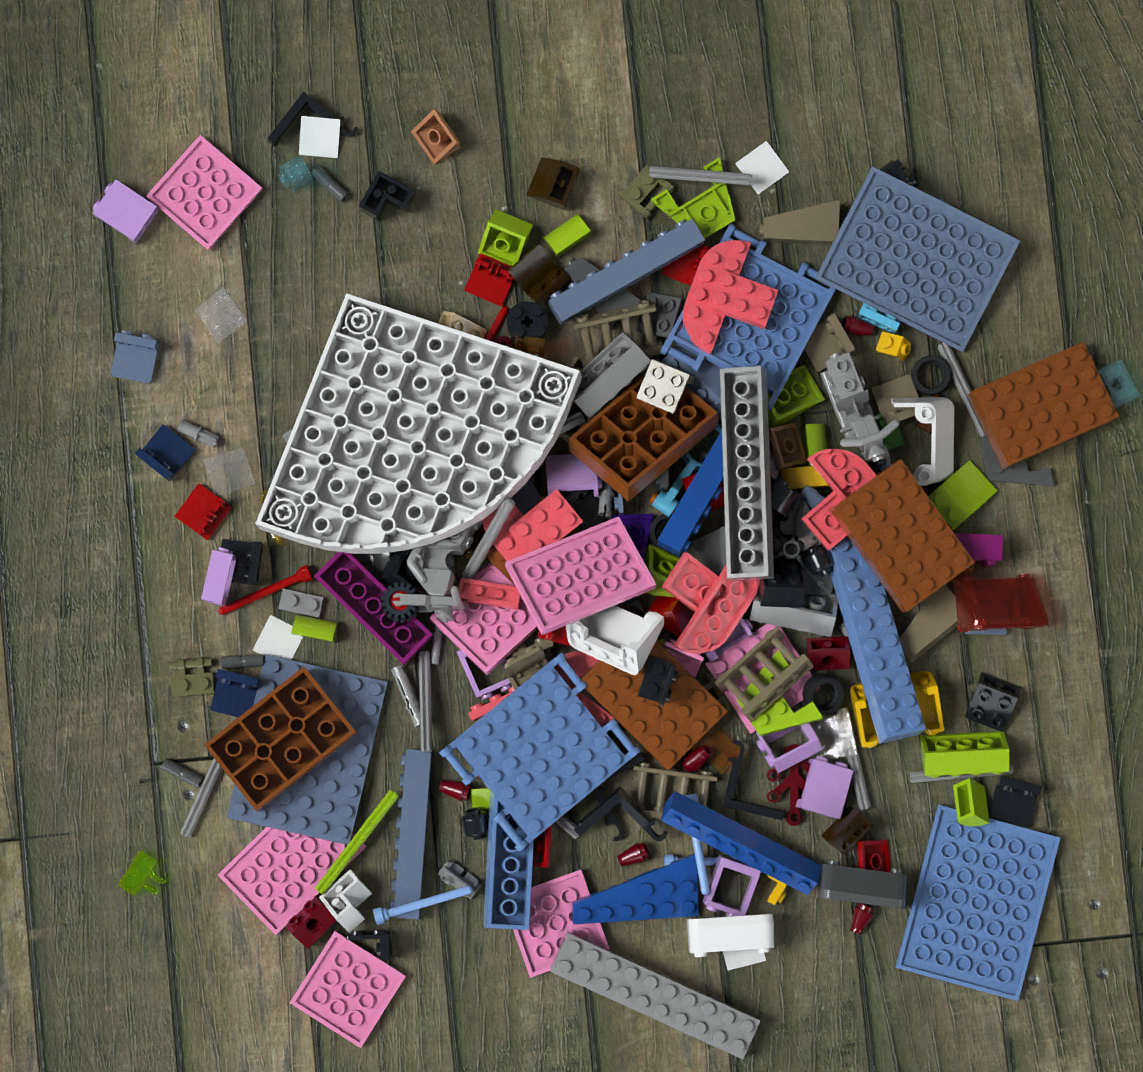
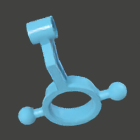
(665, 501)

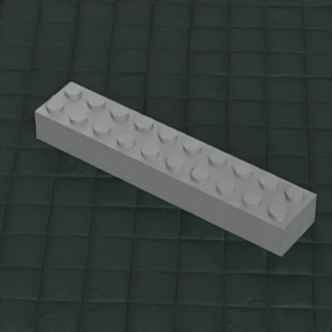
(746, 473)
(655, 995)

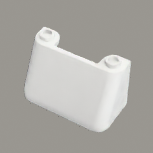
(617, 637)

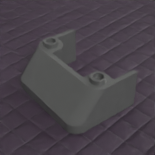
(862, 885)

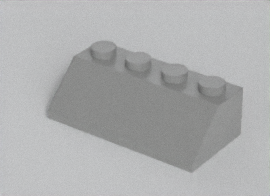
(609, 374)
(815, 615)

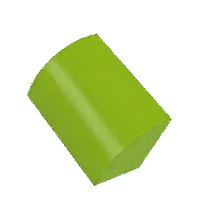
(567, 235)
(815, 439)
(314, 628)
(971, 803)

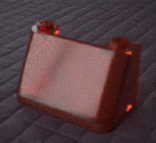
(999, 604)

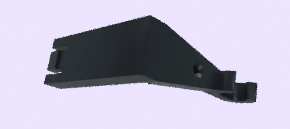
(297, 107)
(731, 786)
(600, 796)
(628, 805)

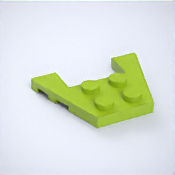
(709, 210)
(779, 714)

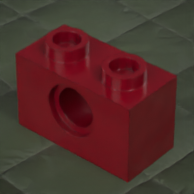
(828, 653)
(311, 932)

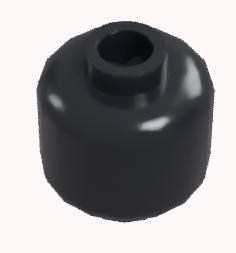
(819, 561)
(475, 823)

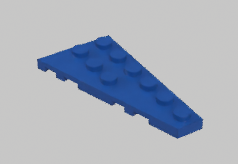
(651, 895)

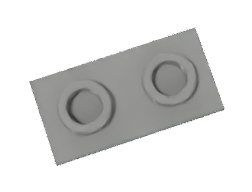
(451, 873)

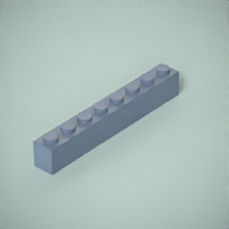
(626, 272)
(412, 830)

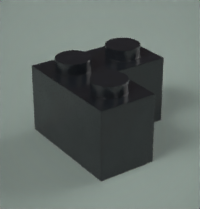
(384, 191)
(785, 589)

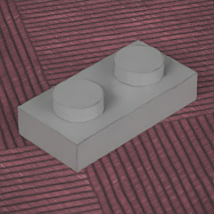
(301, 603)

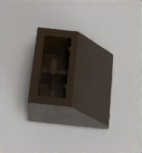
(553, 182)

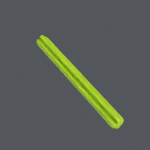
(357, 841)

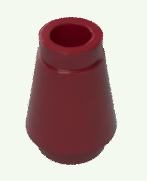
(857, 326)
(695, 760)
(456, 789)
(633, 855)
(861, 917)

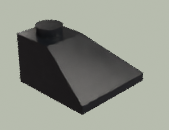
(398, 571)

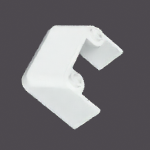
(941, 414)
(730, 934)

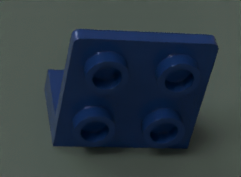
(165, 452)
(233, 693)

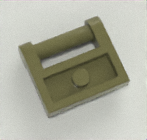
(641, 188)

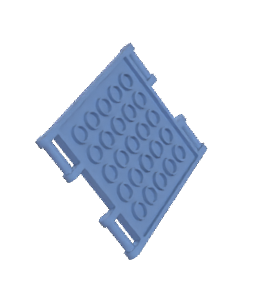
(787, 331)
(539, 751)

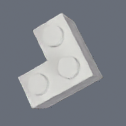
(344, 899)

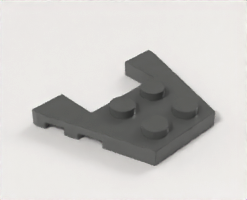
(1014, 474)

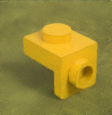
(893, 346)
(778, 892)

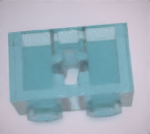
(295, 174)
(1116, 373)

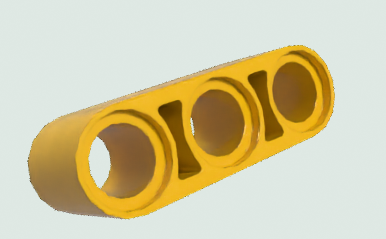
(801, 476)

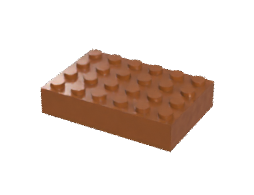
(1043, 405)
(638, 441)
(901, 536)
(665, 729)
(280, 739)

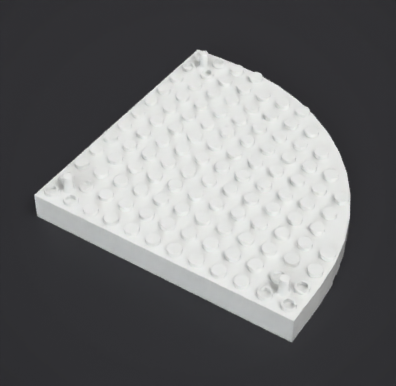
(411, 433)

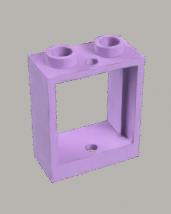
(219, 576)
(487, 692)
(794, 756)
(724, 861)

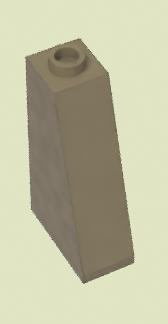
(806, 225)
(930, 624)

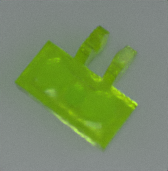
(138, 873)

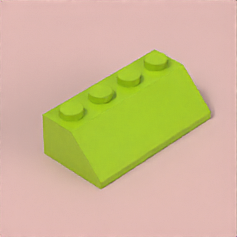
(964, 753)

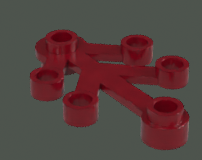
(792, 780)

